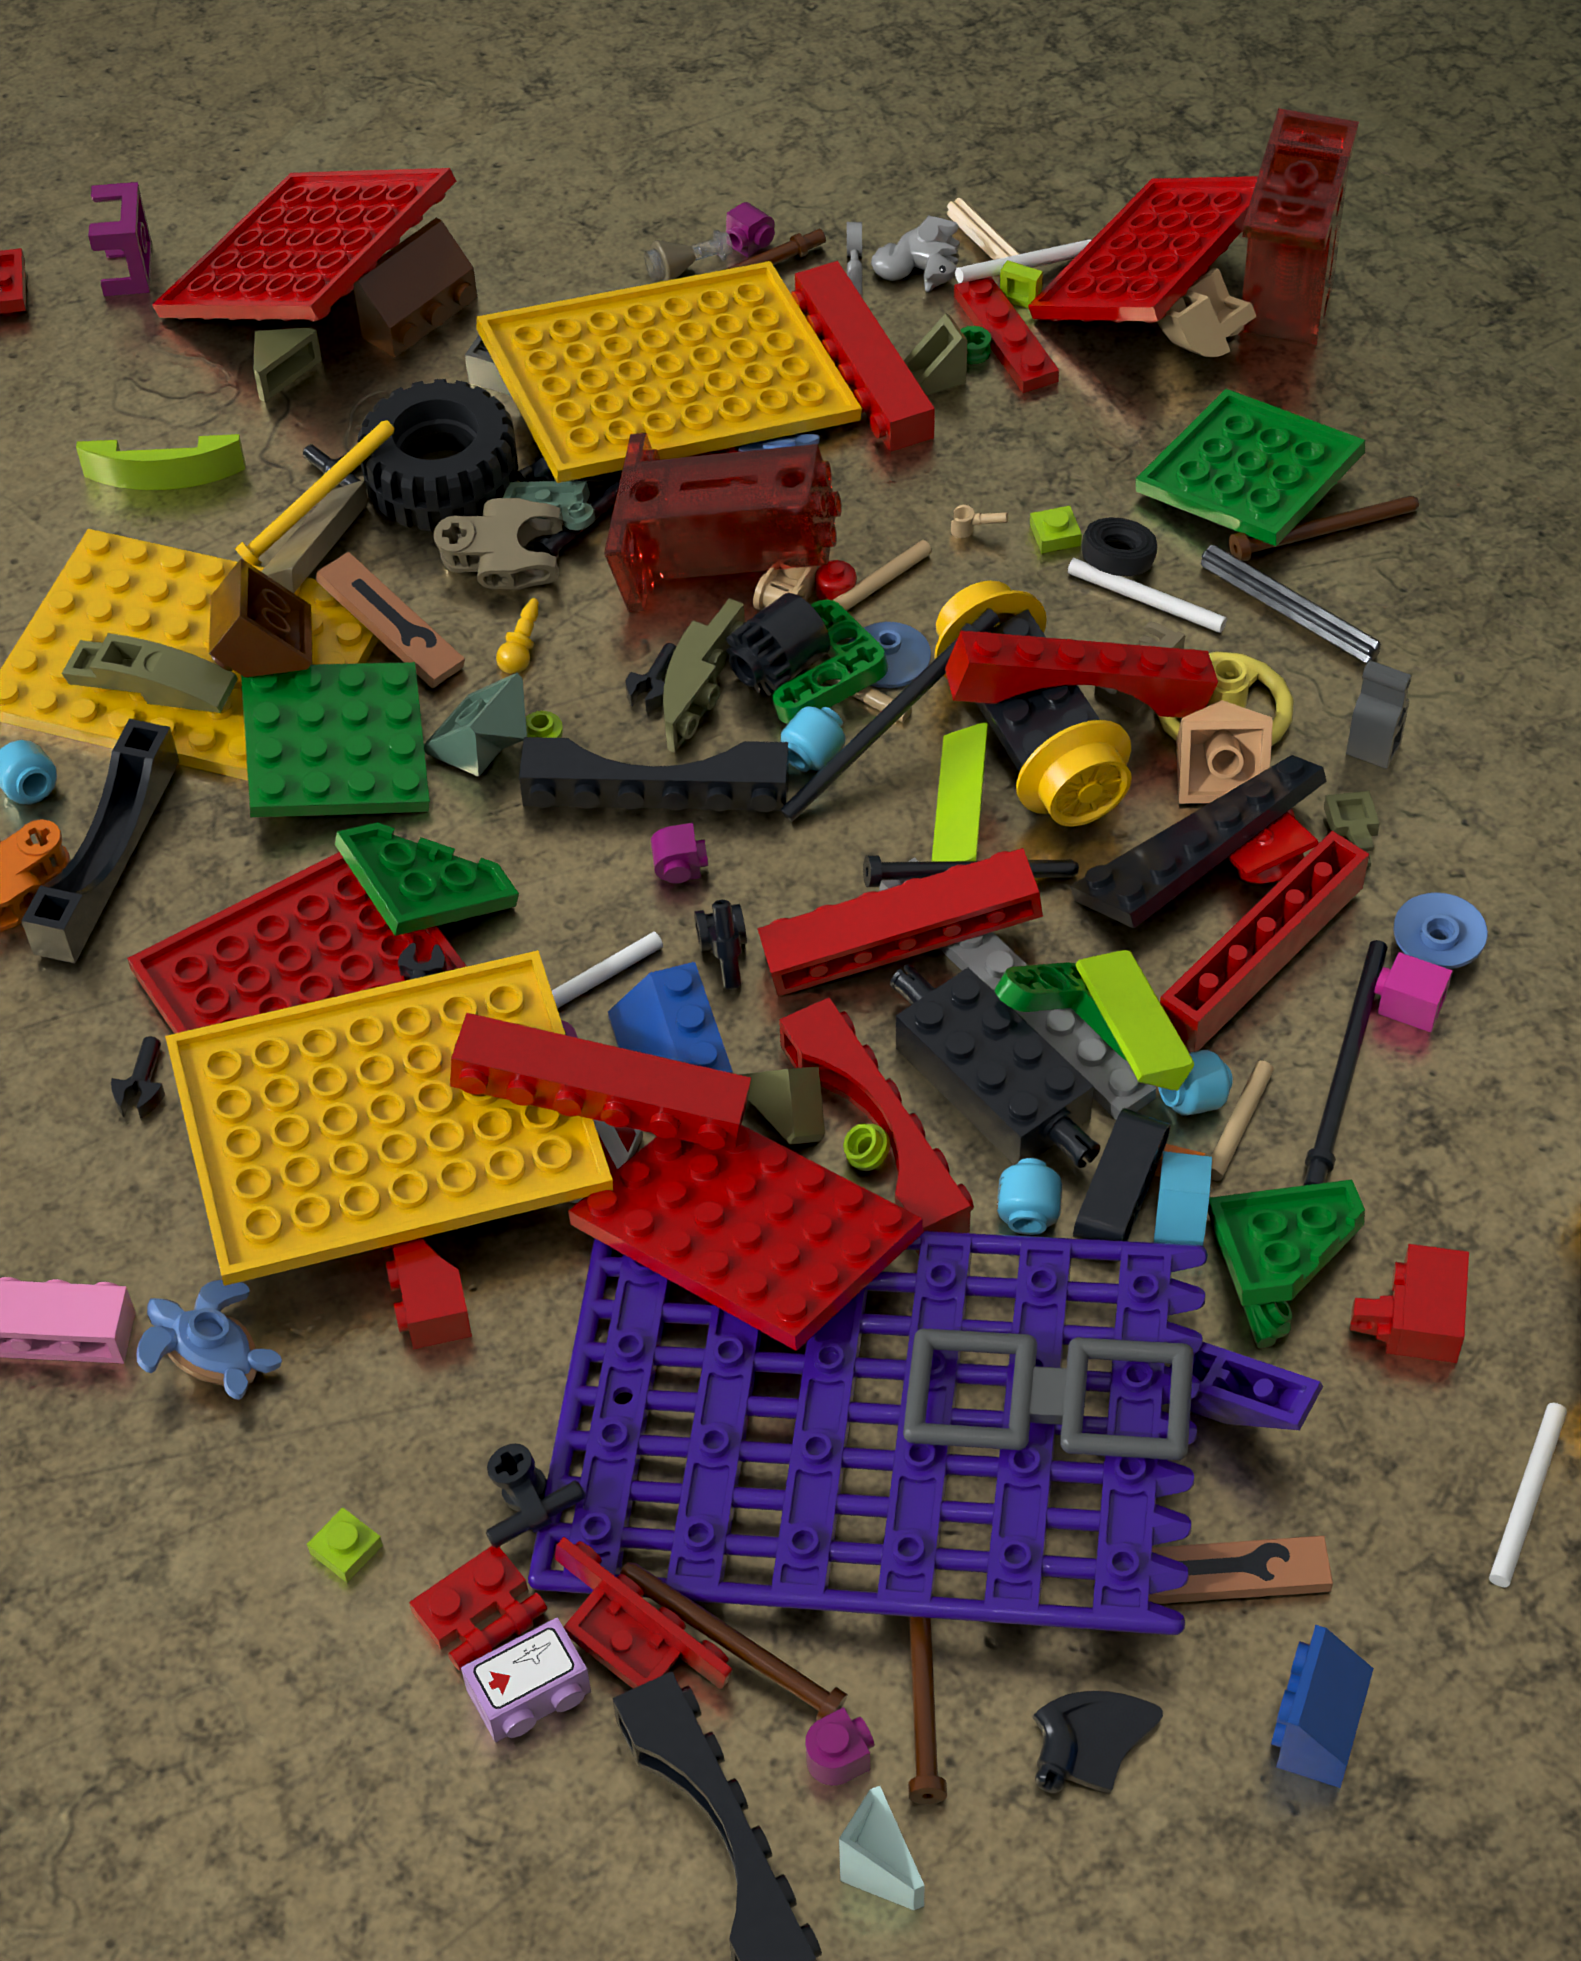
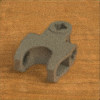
(497, 541)

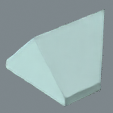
(877, 1856)

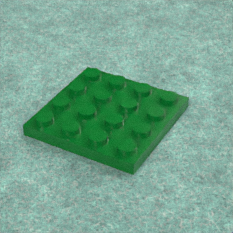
(1250, 466)
(335, 741)

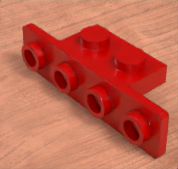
(627, 1630)

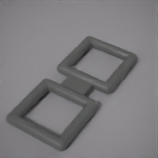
(1050, 1394)

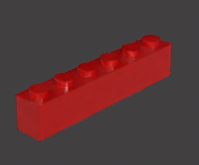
(865, 357)
(901, 921)
(1264, 940)
(599, 1082)

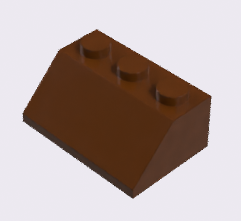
(414, 289)
(258, 625)

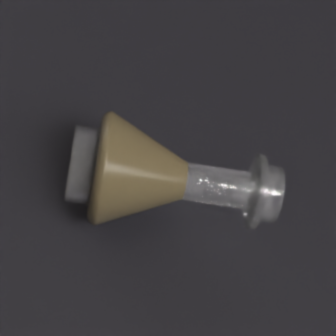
(670, 259)

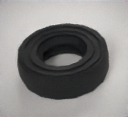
(1114, 560)

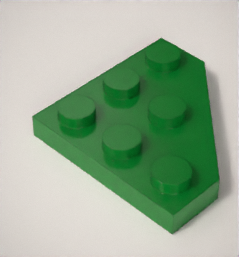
(422, 881)
(1283, 1236)

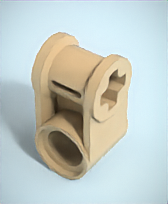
(781, 581)

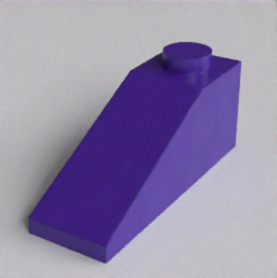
(1250, 1391)

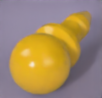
(514, 654)

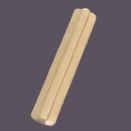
(979, 230)

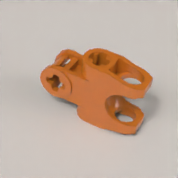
(28, 866)

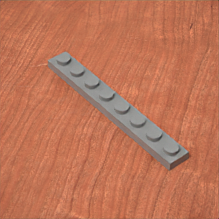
(1062, 1028)

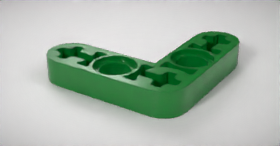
(862, 658)
(1053, 988)

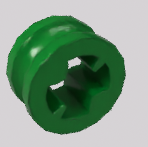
(977, 344)

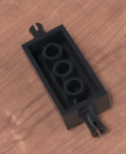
(994, 1067)

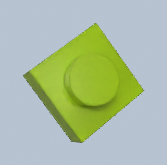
(1020, 283)
(1055, 529)
(344, 1544)

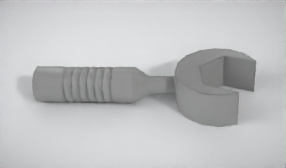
(854, 250)

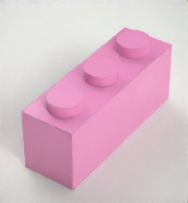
(65, 1321)

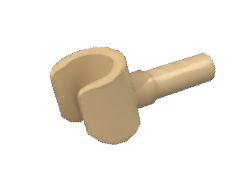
(965, 519)

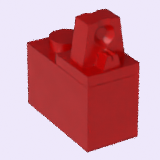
(1426, 1306)

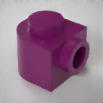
(749, 228)
(678, 853)
(838, 1748)

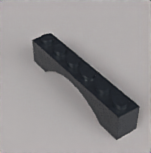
(566, 775)
(72, 902)
(668, 1741)

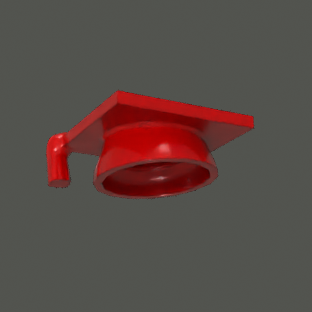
(1273, 850)

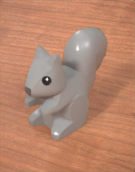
(924, 248)

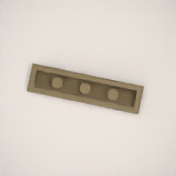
(317, 535)

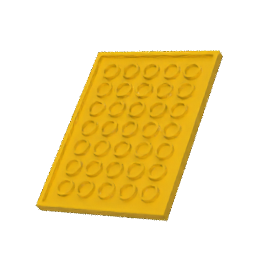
(679, 359)
(158, 597)
(342, 1127)

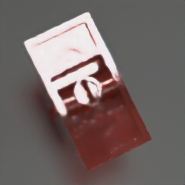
(1296, 224)
(718, 515)

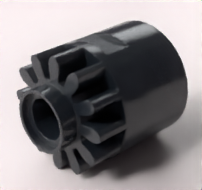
(778, 643)

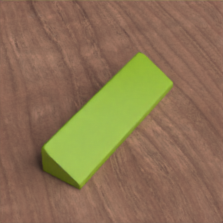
(960, 794)
(1136, 1019)

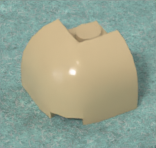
(1206, 316)

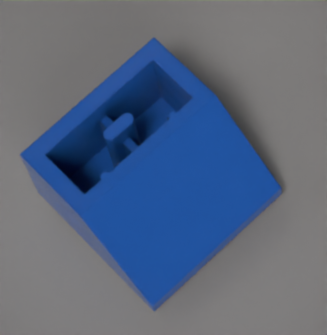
(1321, 1708)

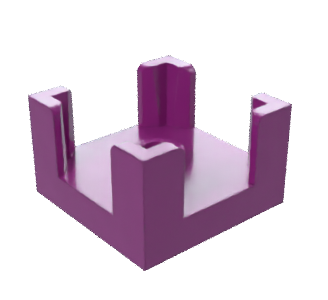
(124, 238)

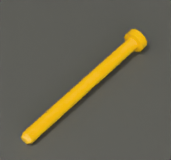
(315, 494)

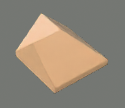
(1220, 750)

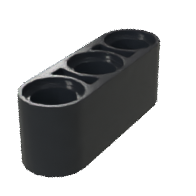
(1122, 1177)

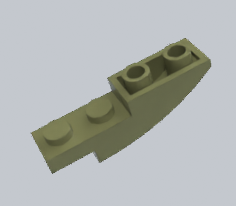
(153, 669)
(693, 672)

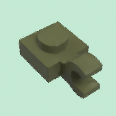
(1353, 818)

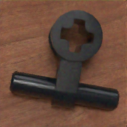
(725, 934)
(523, 1491)

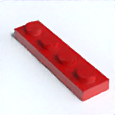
(1010, 336)

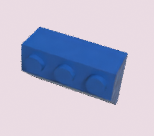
(670, 1019)

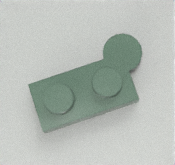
(568, 496)

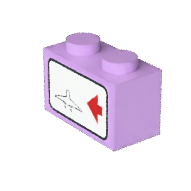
(527, 1680)

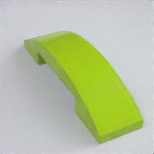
(162, 468)

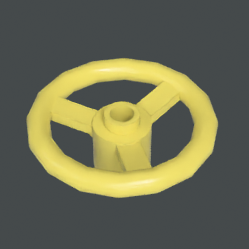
(1235, 676)

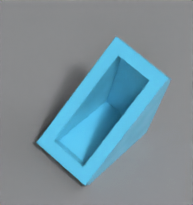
(1183, 1199)

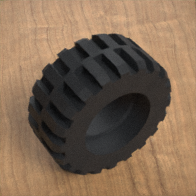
(432, 420)

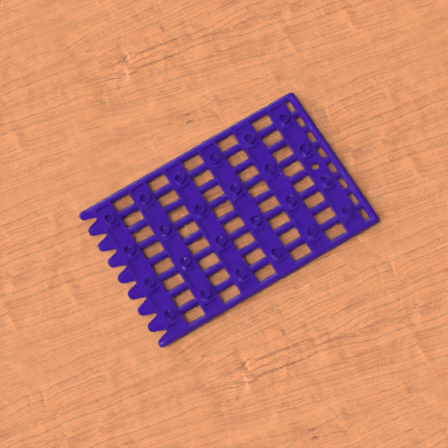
(1016, 1563)

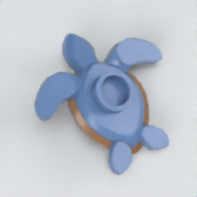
(206, 1340)

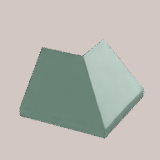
(481, 726)

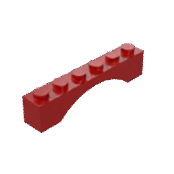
(999, 666)
(828, 1040)
(431, 1295)

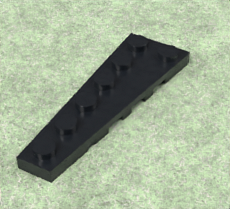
(1177, 857)

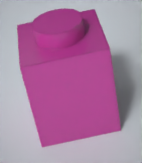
(1413, 991)

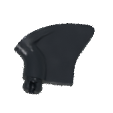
(1089, 1737)

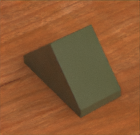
(283, 357)
(940, 357)
(790, 1102)

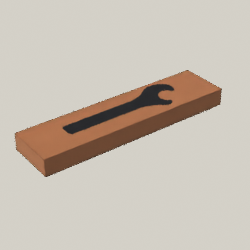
(390, 619)
(1249, 1569)

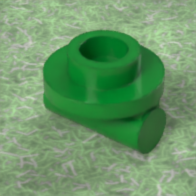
(1269, 1322)

